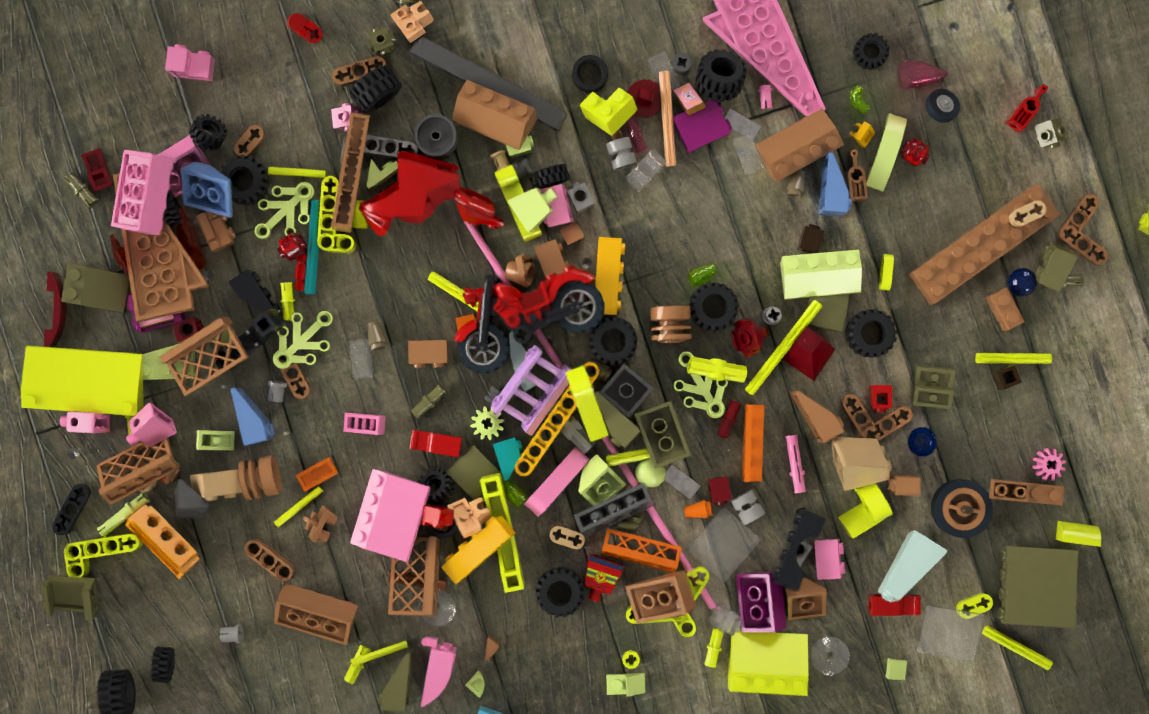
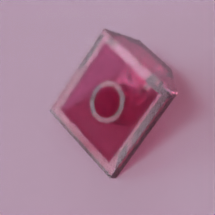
(919, 74)

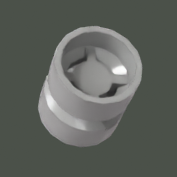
(621, 153)
(750, 513)

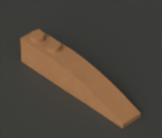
(350, 173)

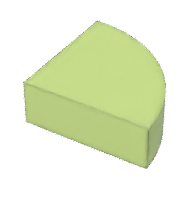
(476, 684)

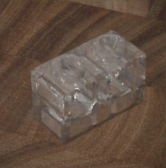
(646, 170)
(726, 619)

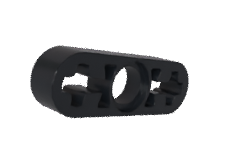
(63, 511)

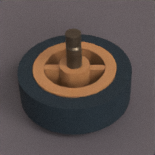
(961, 508)

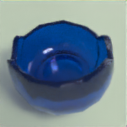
(1022, 282)
(922, 441)

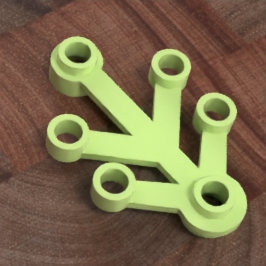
(286, 208)
(299, 341)
(702, 388)

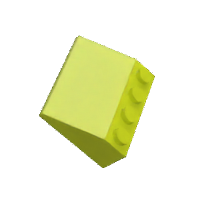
(768, 663)

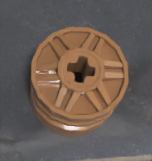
(670, 323)
(264, 476)

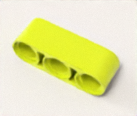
(874, 502)

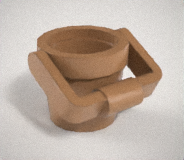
(521, 270)

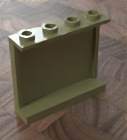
(1038, 586)

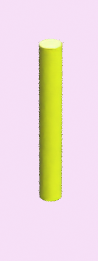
(297, 172)
(297, 507)
(379, 653)

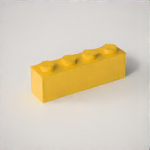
(608, 272)
(477, 550)

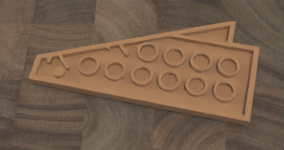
(159, 272)

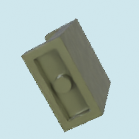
(70, 594)

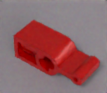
(1021, 110)
(436, 443)
(905, 606)

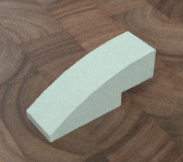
(517, 356)

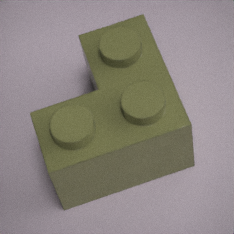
(1056, 266)

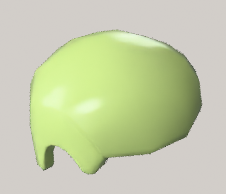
(647, 474)

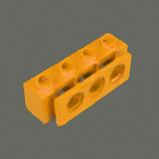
(163, 549)

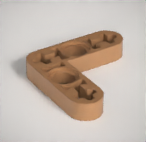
(1075, 230)
(869, 424)

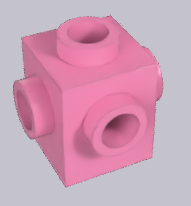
(341, 115)

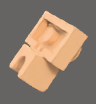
(412, 20)
(469, 516)

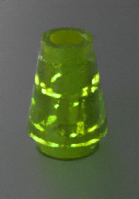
(701, 274)
(515, 494)

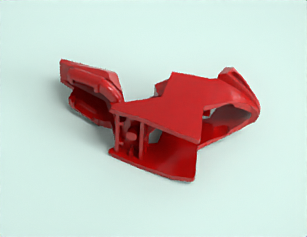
(421, 188)

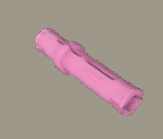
(795, 464)

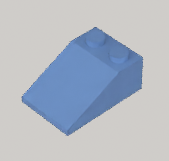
(206, 189)
(833, 192)
(252, 422)

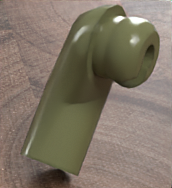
(632, 524)

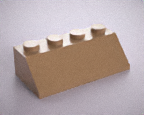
(493, 115)
(799, 145)
(315, 613)

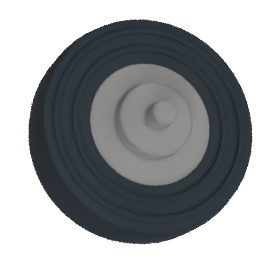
(942, 105)

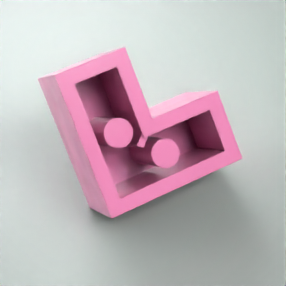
(189, 65)

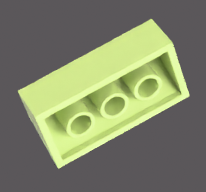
(821, 274)

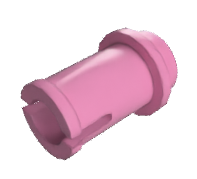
(765, 95)

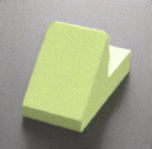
(378, 177)
(215, 440)
(628, 684)

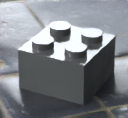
(626, 390)

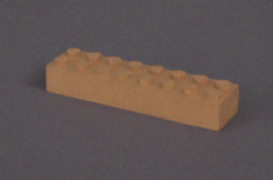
(980, 247)

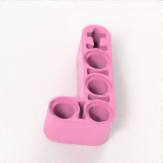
(556, 482)

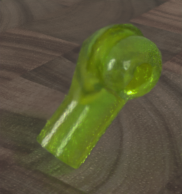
(857, 99)

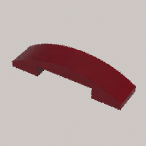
(55, 285)

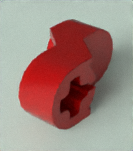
(312, 32)

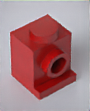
(886, 393)
(437, 516)

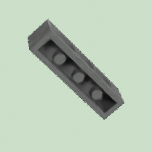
(614, 509)

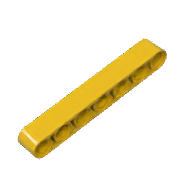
(549, 425)

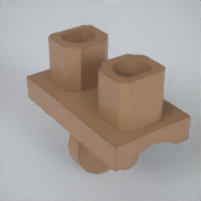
(317, 531)

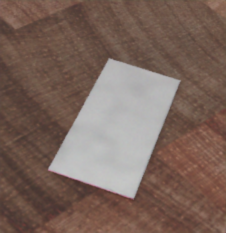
(742, 124)
(681, 482)

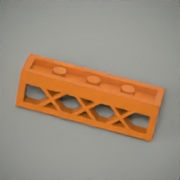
(753, 443)
(637, 557)

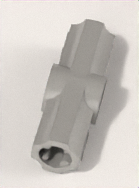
(573, 431)

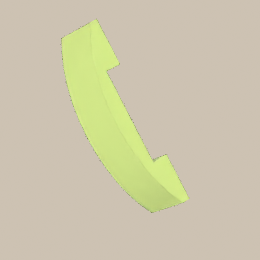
(886, 152)

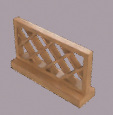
(196, 341)
(140, 476)
(430, 580)

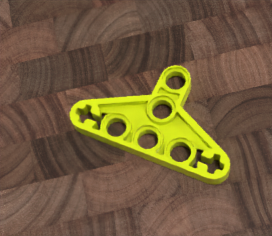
(686, 618)

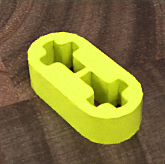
(886, 272)
(973, 600)

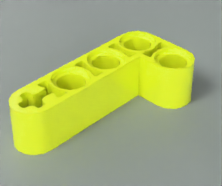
(511, 188)
(325, 214)
(587, 403)
(104, 549)

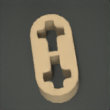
(1029, 217)
(565, 541)

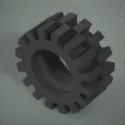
(879, 42)
(200, 136)
(551, 176)
(171, 214)
(445, 489)
(162, 664)

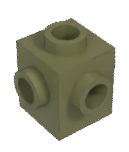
(381, 48)
(1050, 133)

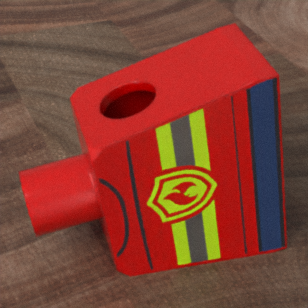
(601, 575)

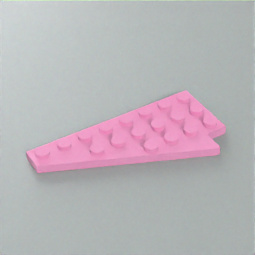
(766, 43)

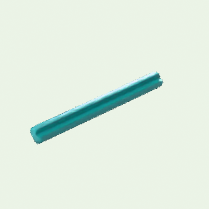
(313, 249)

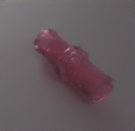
(635, 134)

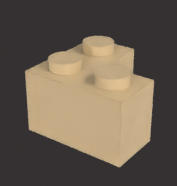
(216, 484)

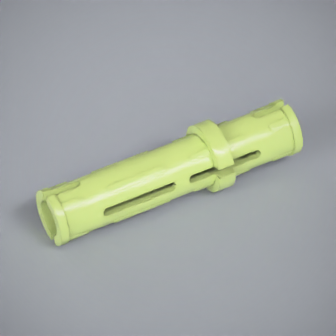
(125, 513)

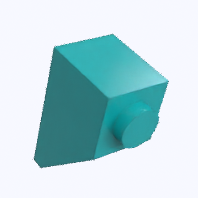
(508, 454)

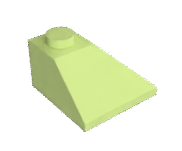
(599, 481)

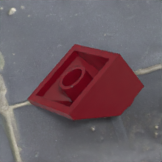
(809, 353)

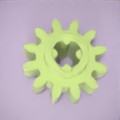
(480, 426)

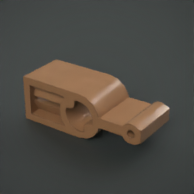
(856, 188)

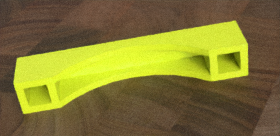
(508, 553)

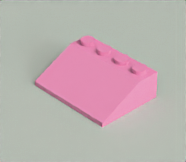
(142, 192)
(390, 515)

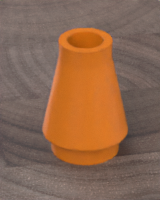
(699, 510)

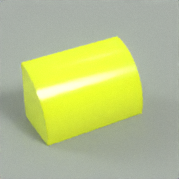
(857, 521)
(1078, 533)

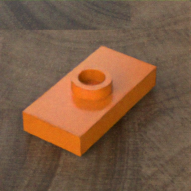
(317, 474)

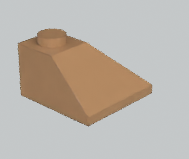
(807, 602)

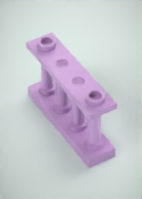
(541, 406)

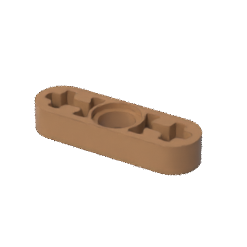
(347, 80)
(294, 388)

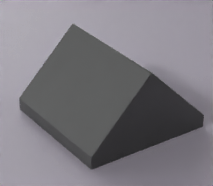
(188, 502)

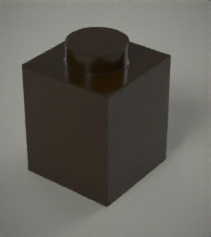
(810, 239)
(1006, 377)

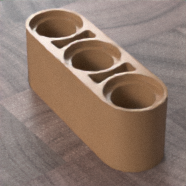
(260, 558)

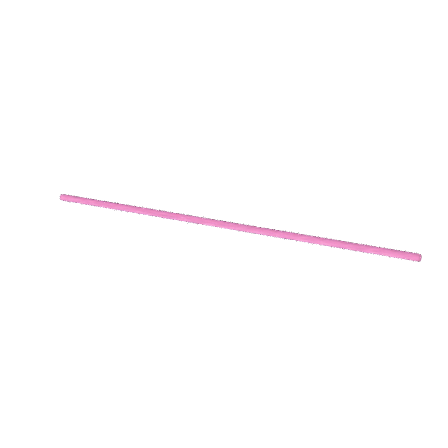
(609, 444)

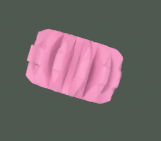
(1052, 456)

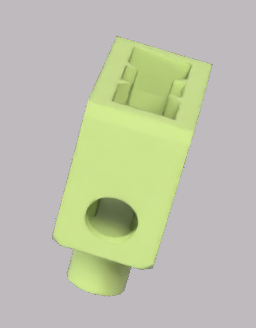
(533, 207)

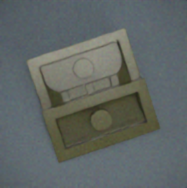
(832, 313)
(933, 386)
(469, 470)

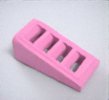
(378, 419)

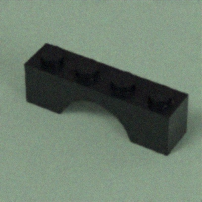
(260, 331)
(789, 573)

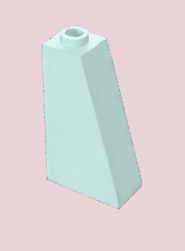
(911, 563)

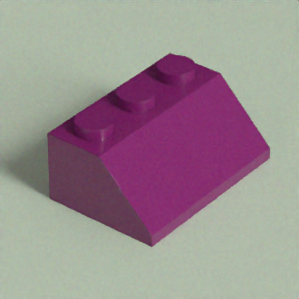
(760, 602)

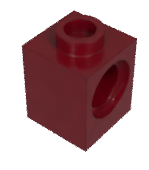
(179, 328)
(719, 490)

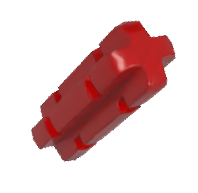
(300, 273)

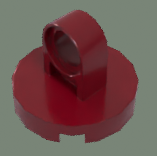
(646, 97)
(748, 337)

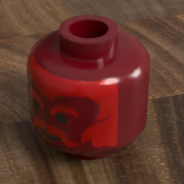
(915, 152)
(291, 246)

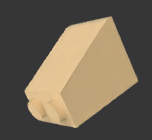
(860, 461)

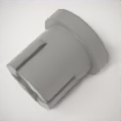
(770, 321)
(276, 390)
(232, 634)

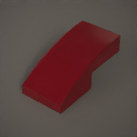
(97, 169)

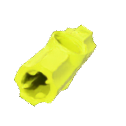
(717, 369)

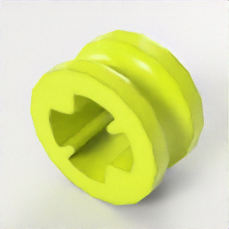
(635, 663)

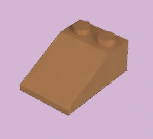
(820, 420)
(661, 597)

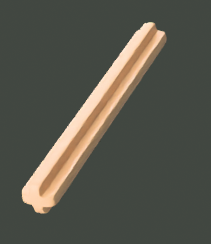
(667, 118)

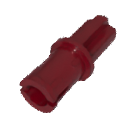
(729, 419)

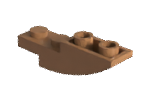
(1026, 492)

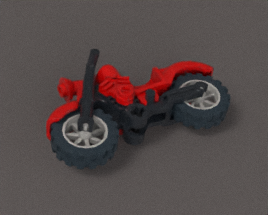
(525, 313)

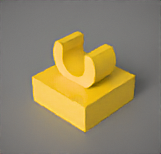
(864, 134)

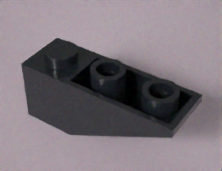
(250, 290)

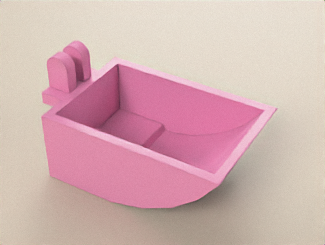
(439, 668)

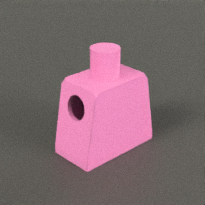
(86, 422)
(150, 426)

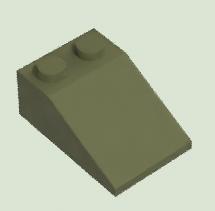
(95, 288)
(619, 427)
(662, 434)
(397, 691)

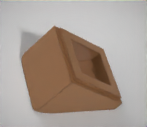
(572, 233)
(491, 648)

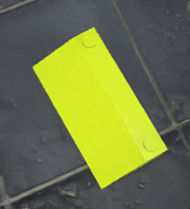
(82, 381)

